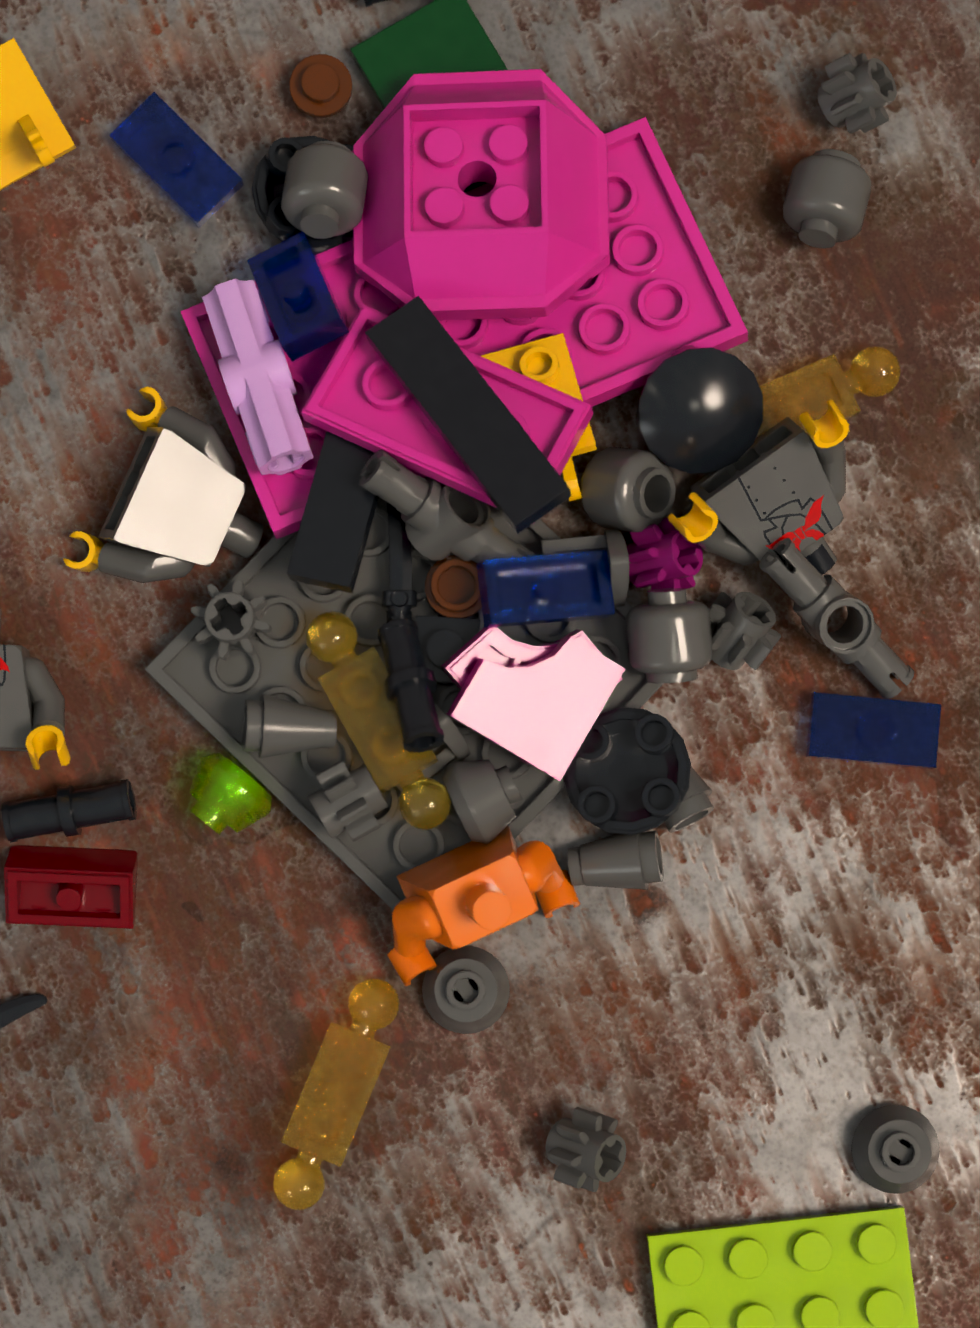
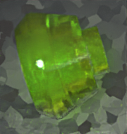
(227, 795)

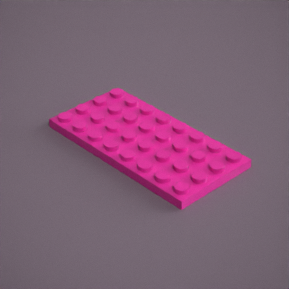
(616, 326)

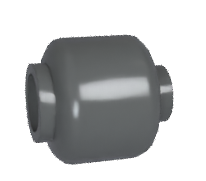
(324, 190)
(827, 198)
(627, 489)
(669, 636)

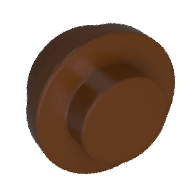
(320, 85)
(453, 588)

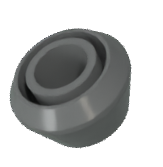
(481, 797)
(480, 1006)
(879, 1137)

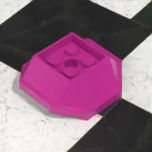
(493, 253)

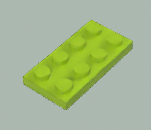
(787, 1273)

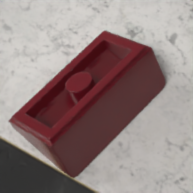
(71, 886)

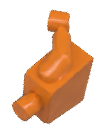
(472, 896)

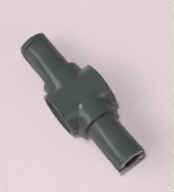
(437, 516)
(814, 601)

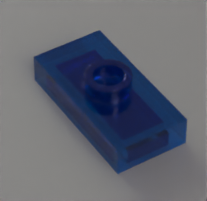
(177, 159)
(297, 296)
(545, 588)
(873, 730)

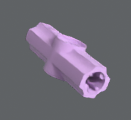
(257, 377)

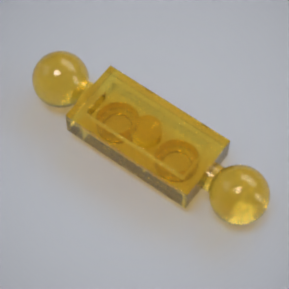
(872, 373)
(373, 722)
(336, 1094)

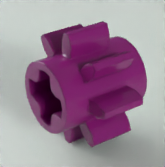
(663, 558)

